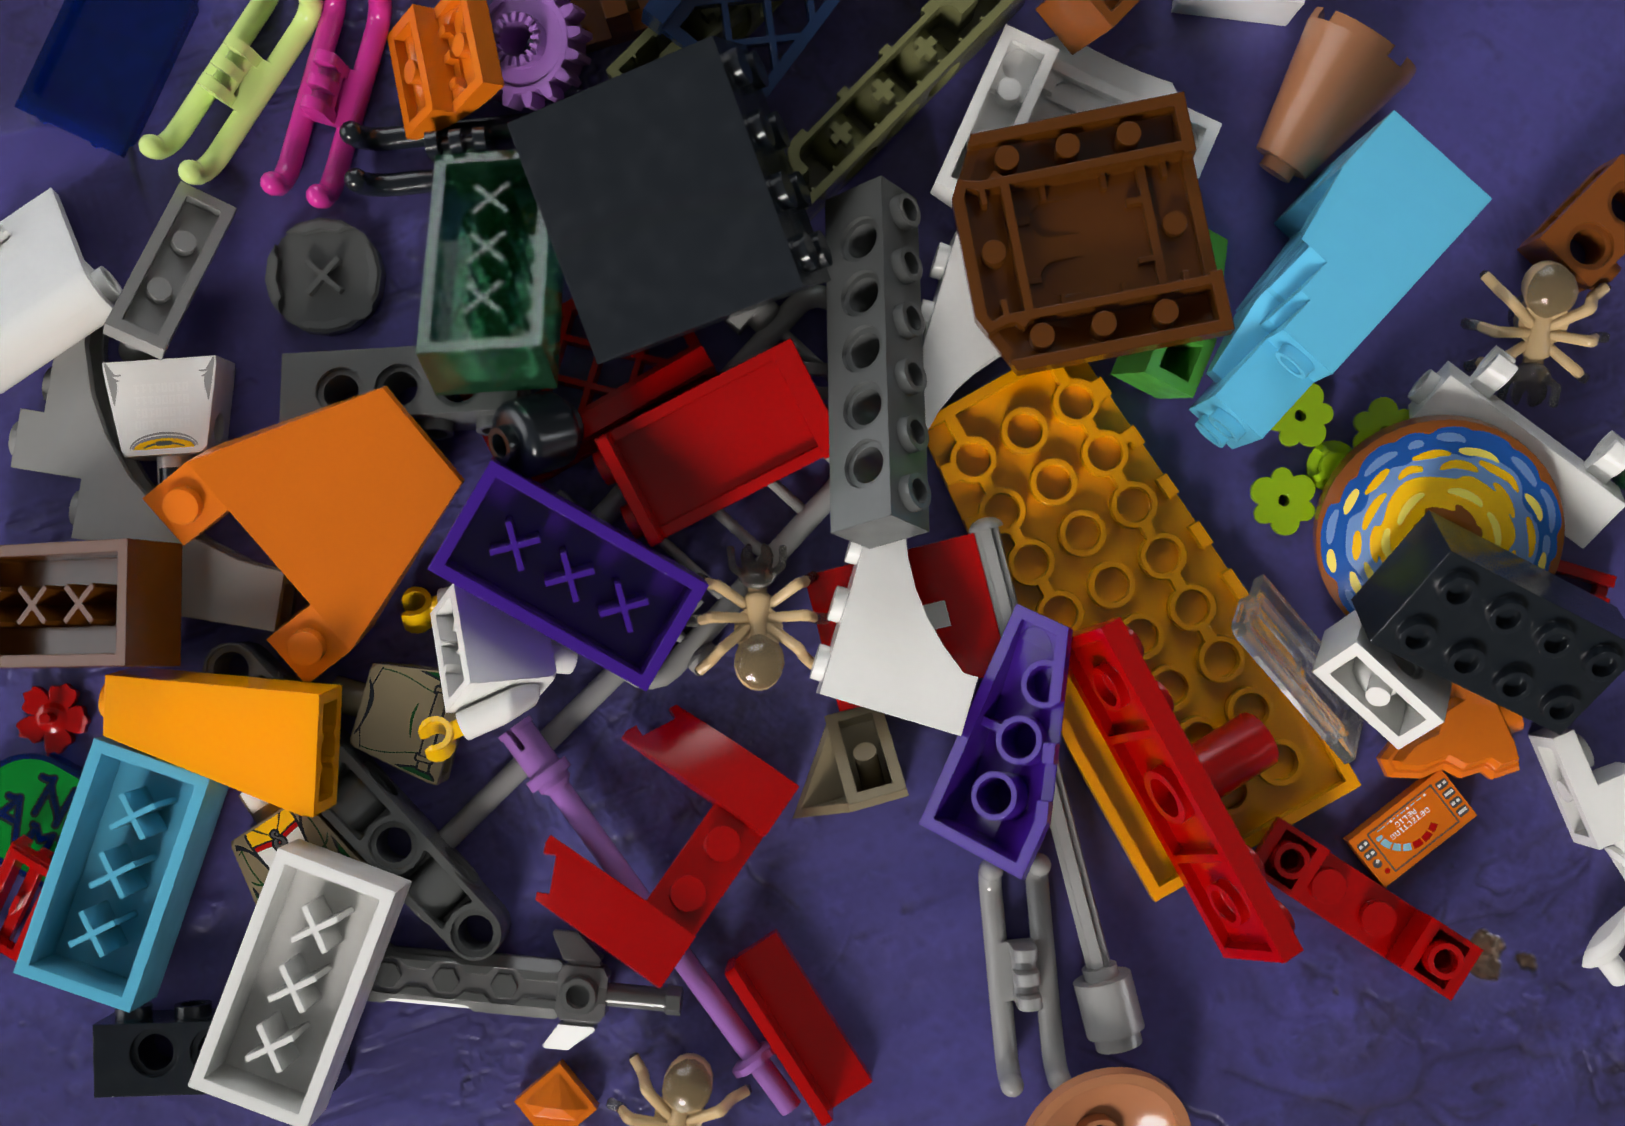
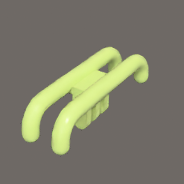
(238, 80)

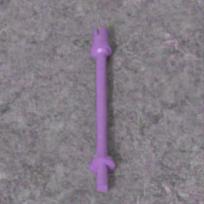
(551, 778)

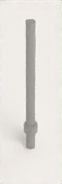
(513, 775)

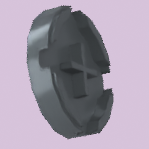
(325, 277)

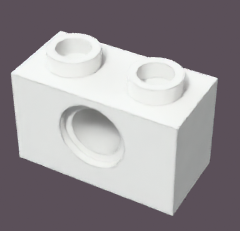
(1380, 686)

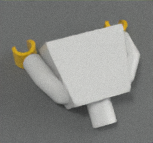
(486, 663)

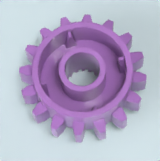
(554, 55)

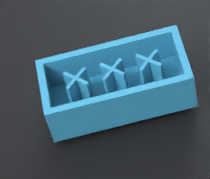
(121, 877)

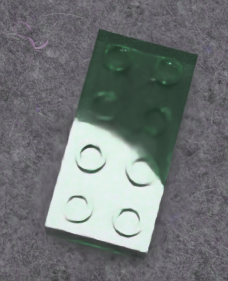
(488, 280)

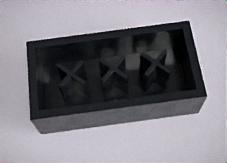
(1493, 623)

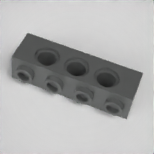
(325, 377)

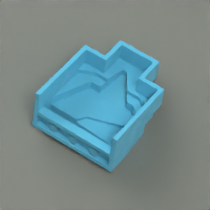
(1351, 256)

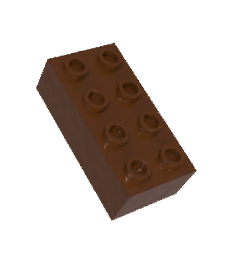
(90, 604)

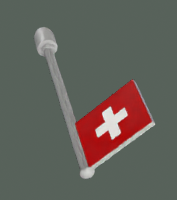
(969, 603)

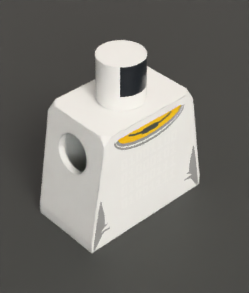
(170, 407)

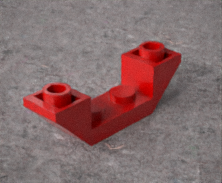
(1366, 909)

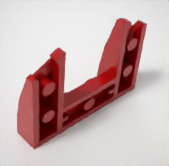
(658, 931)

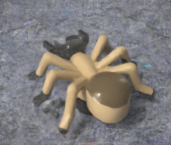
(1541, 320)
(758, 627)
(683, 1095)

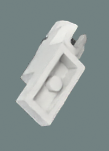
(1587, 799)

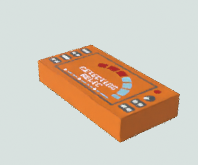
(1409, 827)

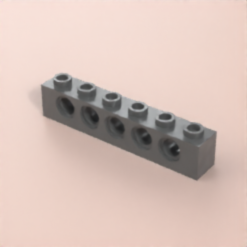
(876, 366)

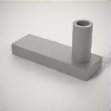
(168, 273)

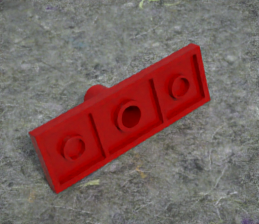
(1183, 789)

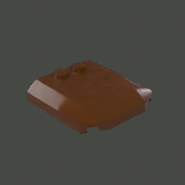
(1089, 236)

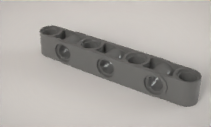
(368, 805)

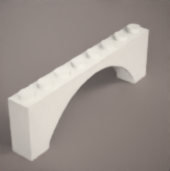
(883, 642)

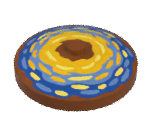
(1438, 465)

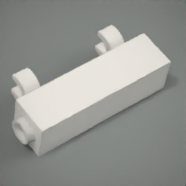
(1584, 486)

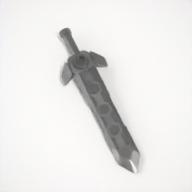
(521, 986)

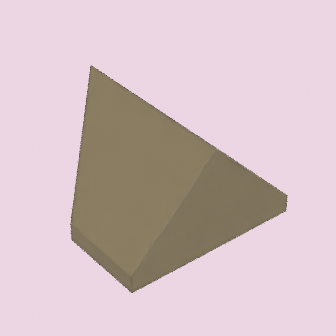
(852, 766)

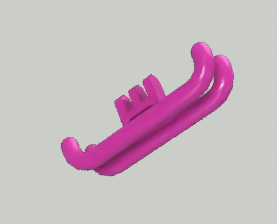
(330, 96)

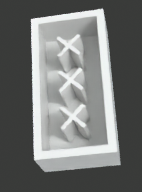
(299, 983)

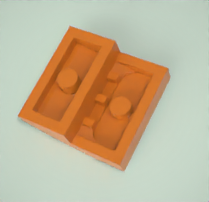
(443, 63)

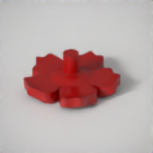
(53, 717)

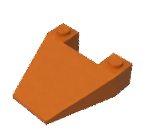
(332, 502)

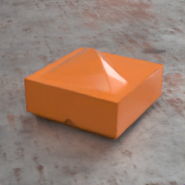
(557, 1098)

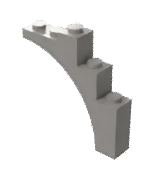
(81, 441)

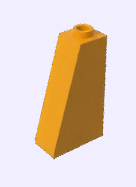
(238, 730)

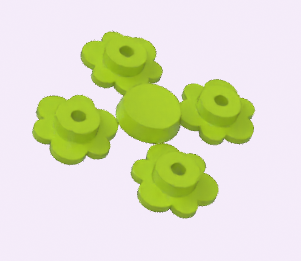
(1320, 463)

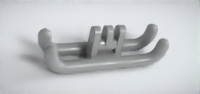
(1022, 973)

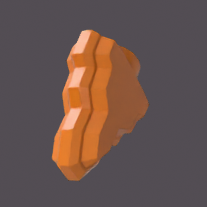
(1468, 742)

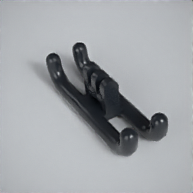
(461, 137)

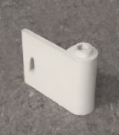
(46, 289)

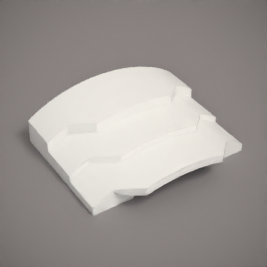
(1043, 81)

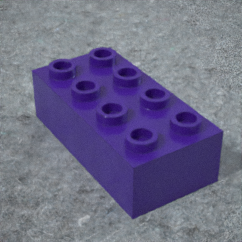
(568, 574)

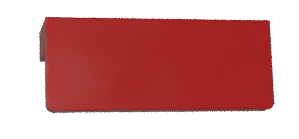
(797, 1024)

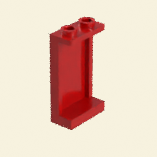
(715, 443)

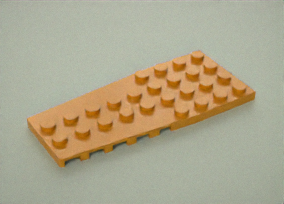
(1105, 537)

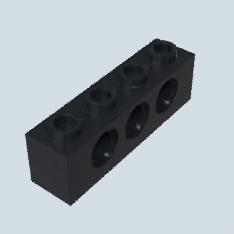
(130, 1063)

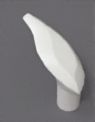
(1605, 949)

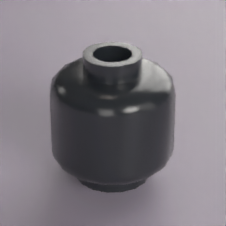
(536, 433)

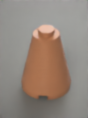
(1328, 93)

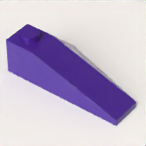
(1004, 765)

